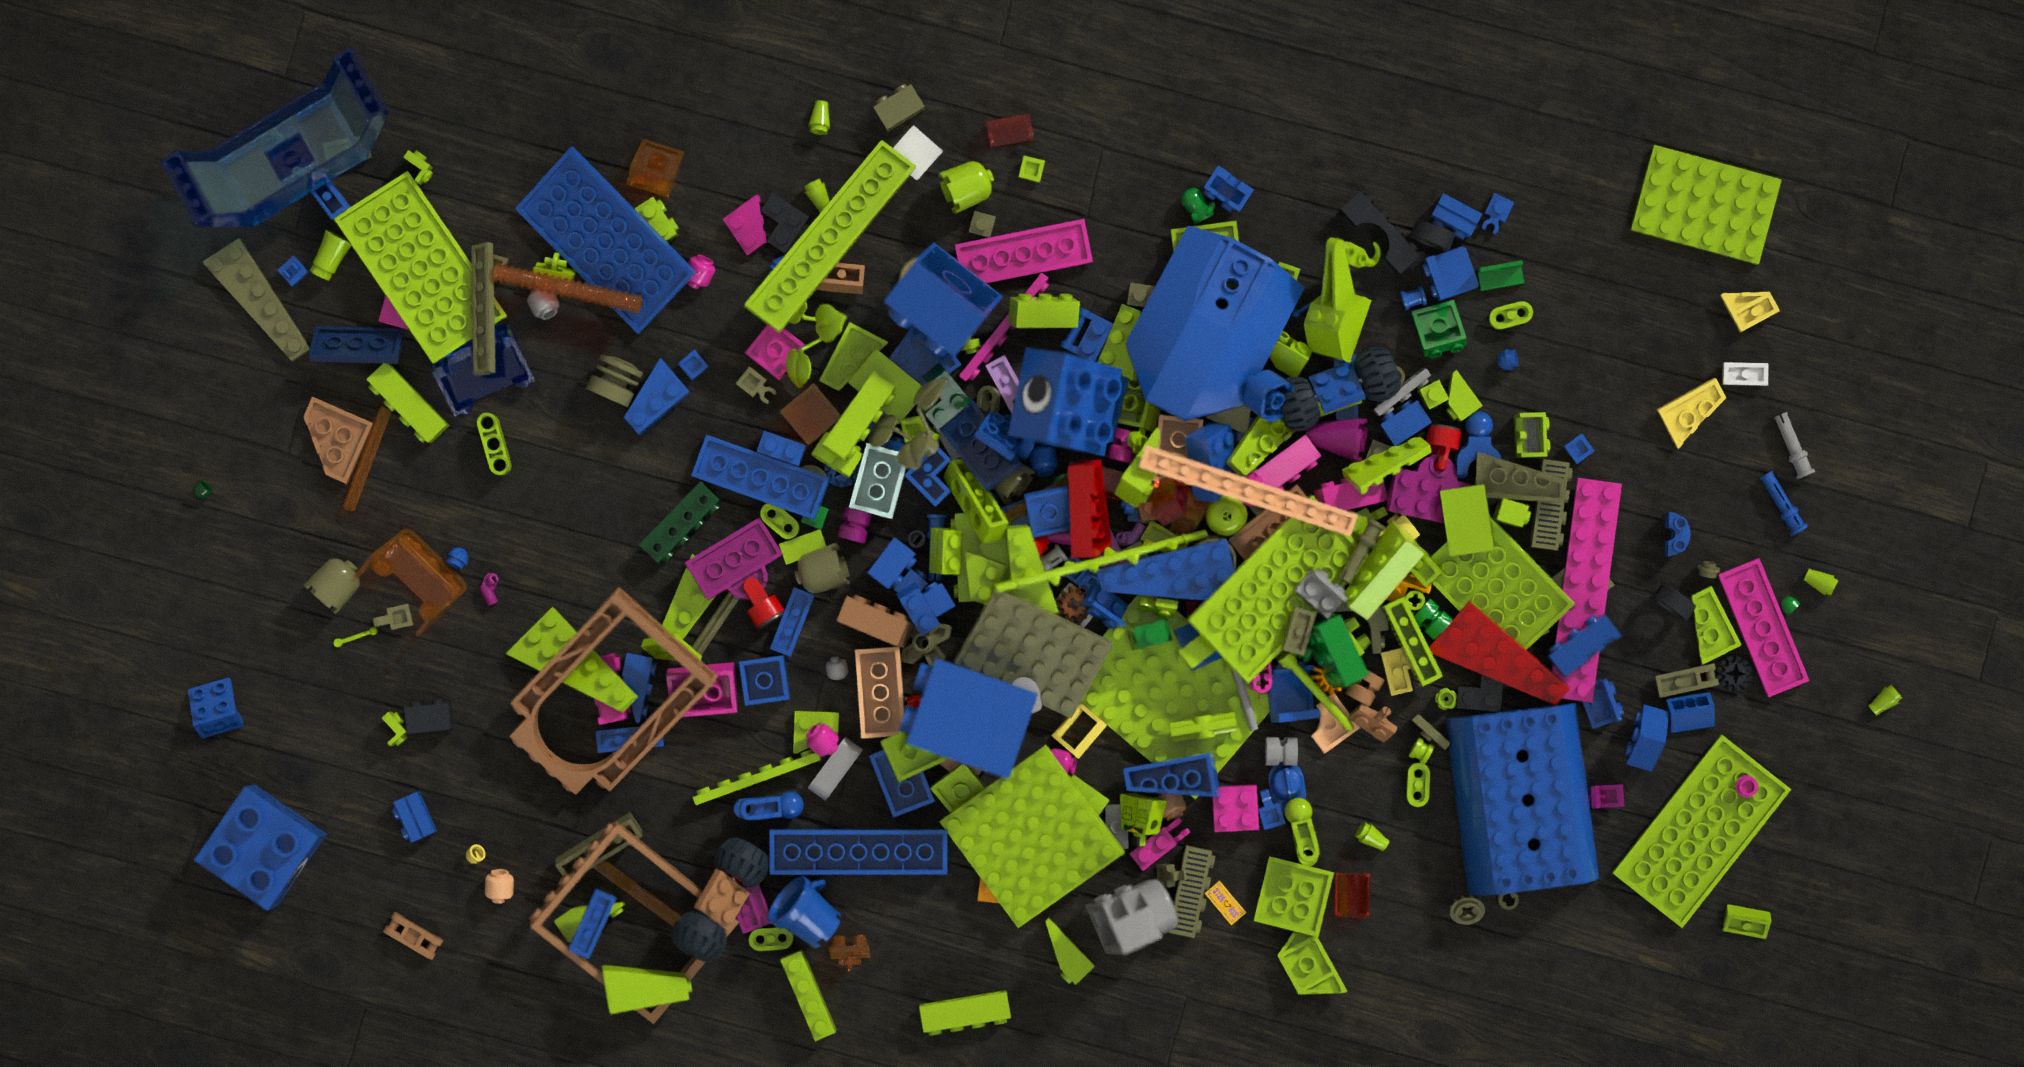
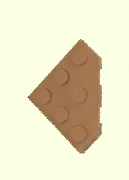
(337, 437)

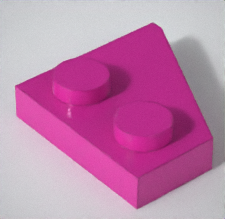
(747, 225)

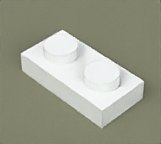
(1745, 374)

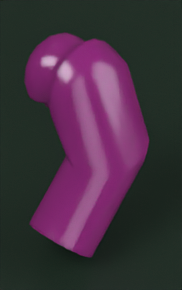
(487, 588)

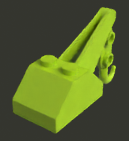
(1339, 314)

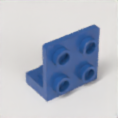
(214, 708)

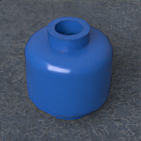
(1043, 460)

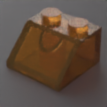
(655, 168)

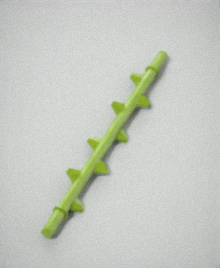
(1110, 556)

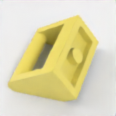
(1088, 739)

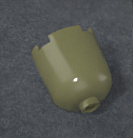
(822, 569)
(334, 583)

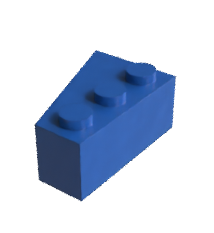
(656, 398)

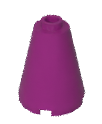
(1340, 437)

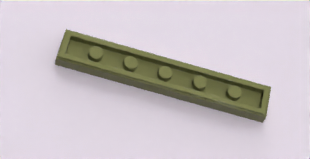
(483, 309)

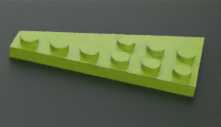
(590, 676)

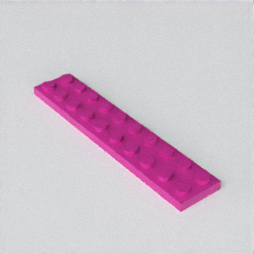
(1588, 571)

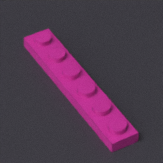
(999, 337)

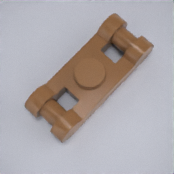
(413, 935)

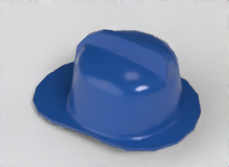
(1286, 784)

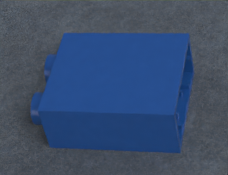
(968, 717)

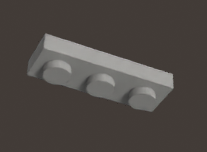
(1418, 380)

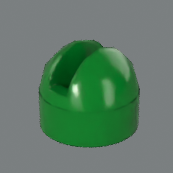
(1789, 604)

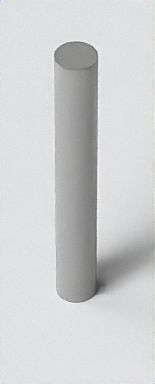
(1245, 701)

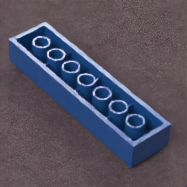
(858, 851)

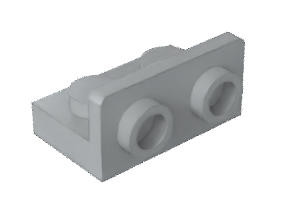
(1320, 592)

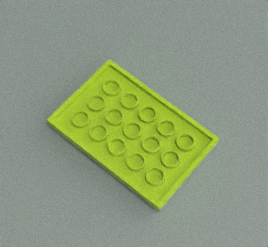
(1705, 204)
(1503, 586)

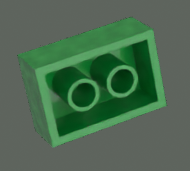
(1336, 652)

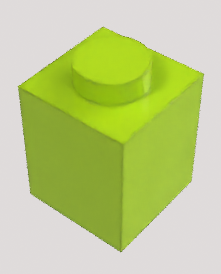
(1433, 395)

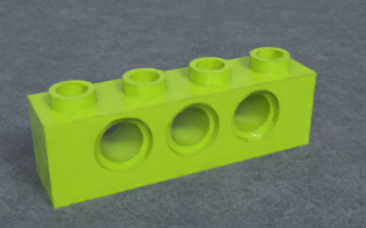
(975, 502)

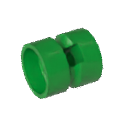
(1432, 619)

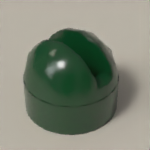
(202, 489)

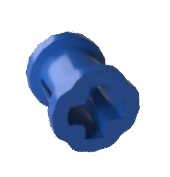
(1413, 298)

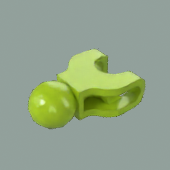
(1299, 813)

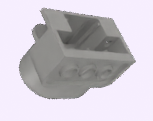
(1132, 916)

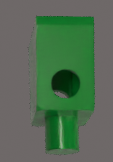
(1150, 634)

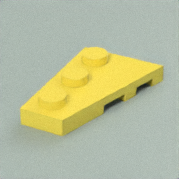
(1689, 410)

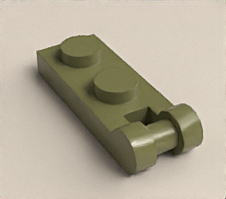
(1685, 680)

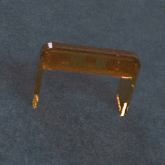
(421, 571)

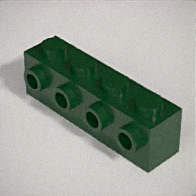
(680, 522)

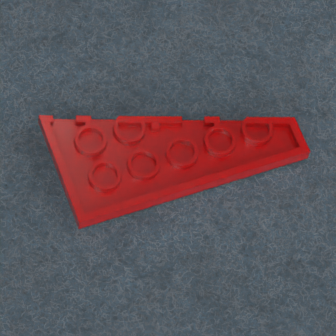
(1486, 648)

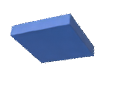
(1048, 511)

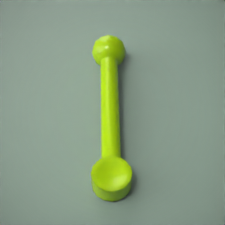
(338, 642)

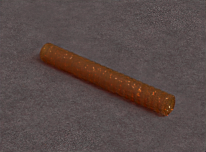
(567, 288)

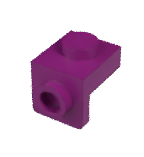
(1606, 796)

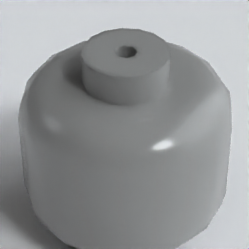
(836, 668)

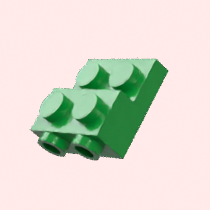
(1439, 329)

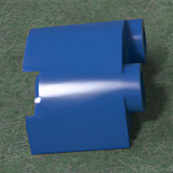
(1227, 190)
(1679, 534)

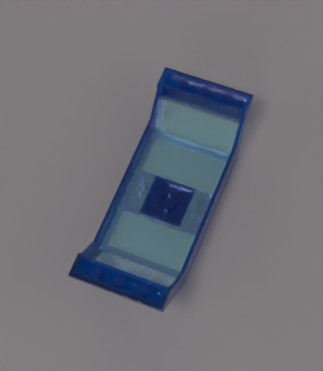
(283, 152)

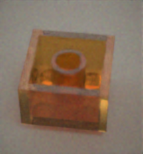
(811, 414)

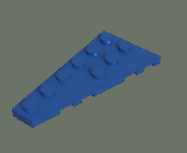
(918, 359)
(1176, 574)

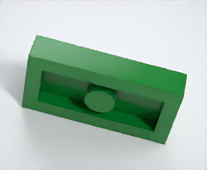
(1500, 275)

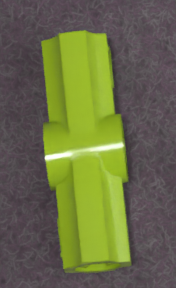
(1203, 726)

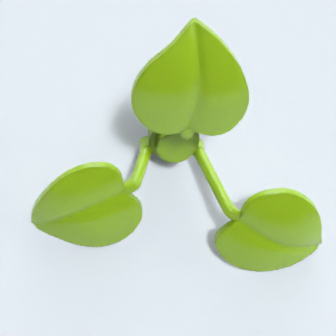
(828, 327)

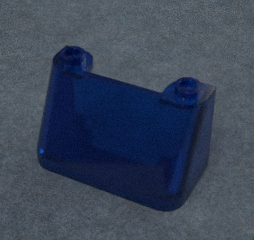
(460, 384)

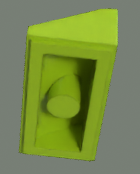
(1747, 921)

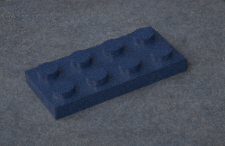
(356, 344)
(982, 460)

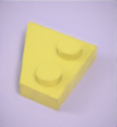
(1749, 307)

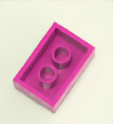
(718, 699)

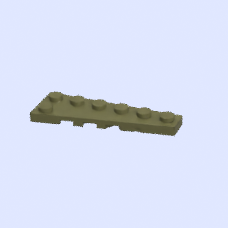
(248, 285)

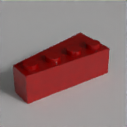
(1088, 509)

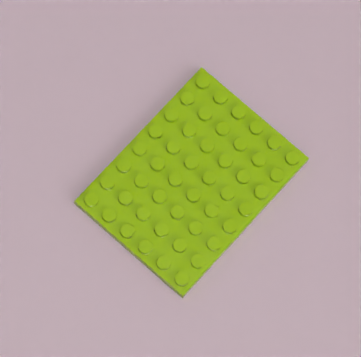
(1154, 686)

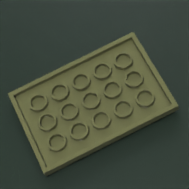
(1030, 642)

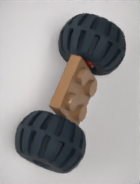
(736, 866)

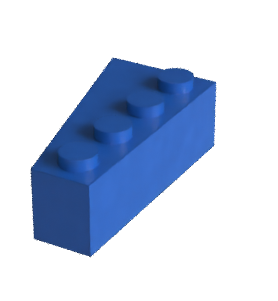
(1180, 776)

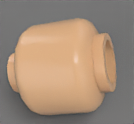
(499, 885)

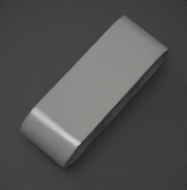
(835, 768)

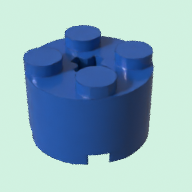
(1263, 397)

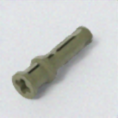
(1365, 543)

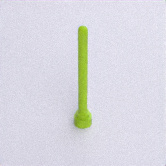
(1289, 661)

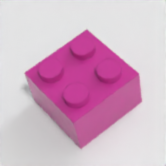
(1236, 809)

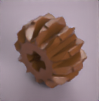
(1069, 611)

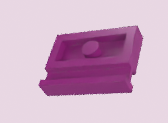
(754, 910)

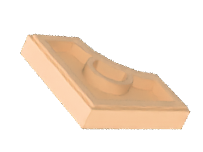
(1329, 730)

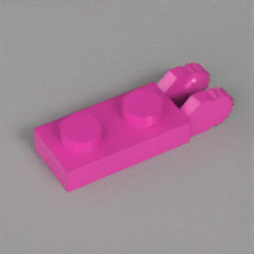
(1157, 845)

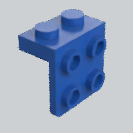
(1450, 273)
(1604, 708)

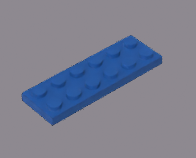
(760, 477)

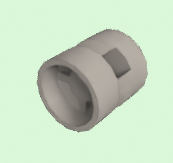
(1281, 751)

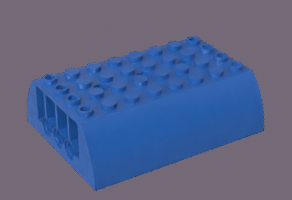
(1490, 795)

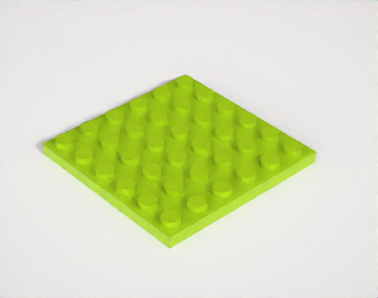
(1032, 836)

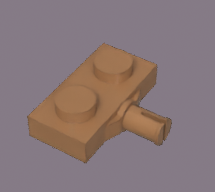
(1373, 721)

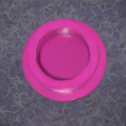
(1746, 786)

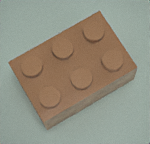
(876, 621)

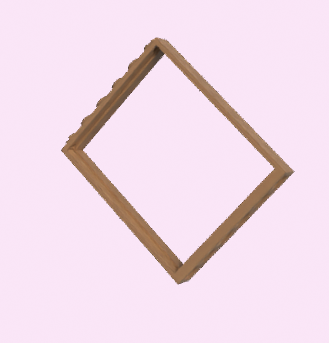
(580, 867)

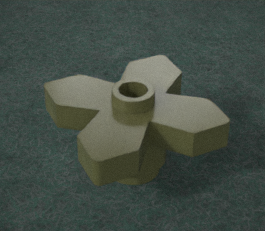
(916, 650)

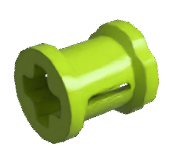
(1419, 595)

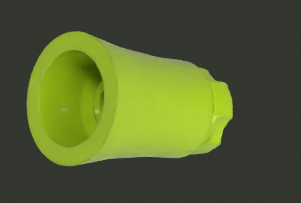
(329, 254)

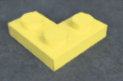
(1396, 671)

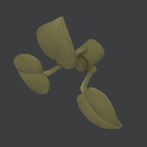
(922, 442)

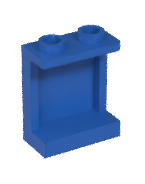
(1289, 696)

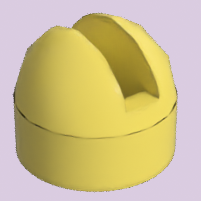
(475, 854)

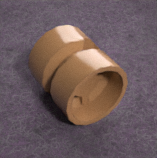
(1362, 694)

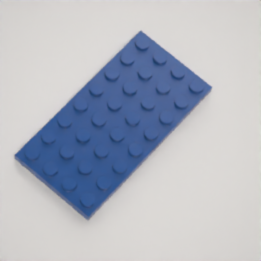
(604, 237)

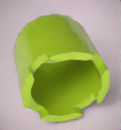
(966, 185)
(1215, 511)

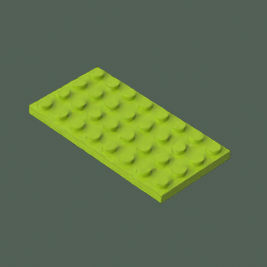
(415, 264)
(1254, 605)
(1700, 832)

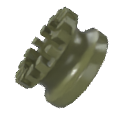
(1503, 904)

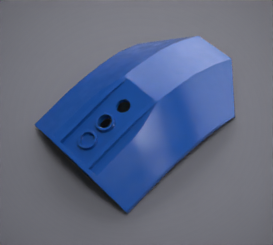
(1188, 349)

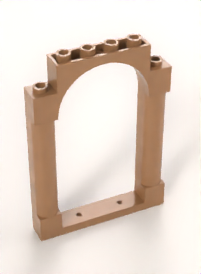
(619, 763)

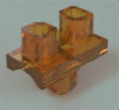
(852, 953)

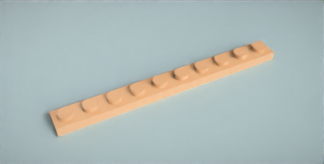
(1248, 490)

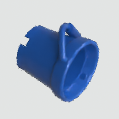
(804, 911)

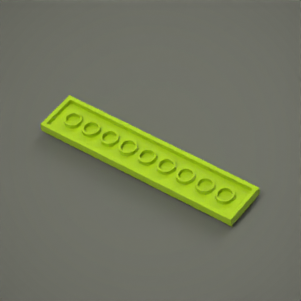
(830, 236)

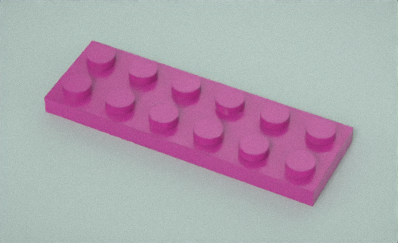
(1027, 252)
(1763, 627)

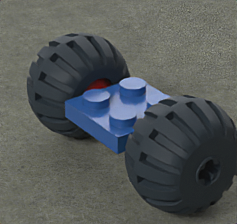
(1340, 388)

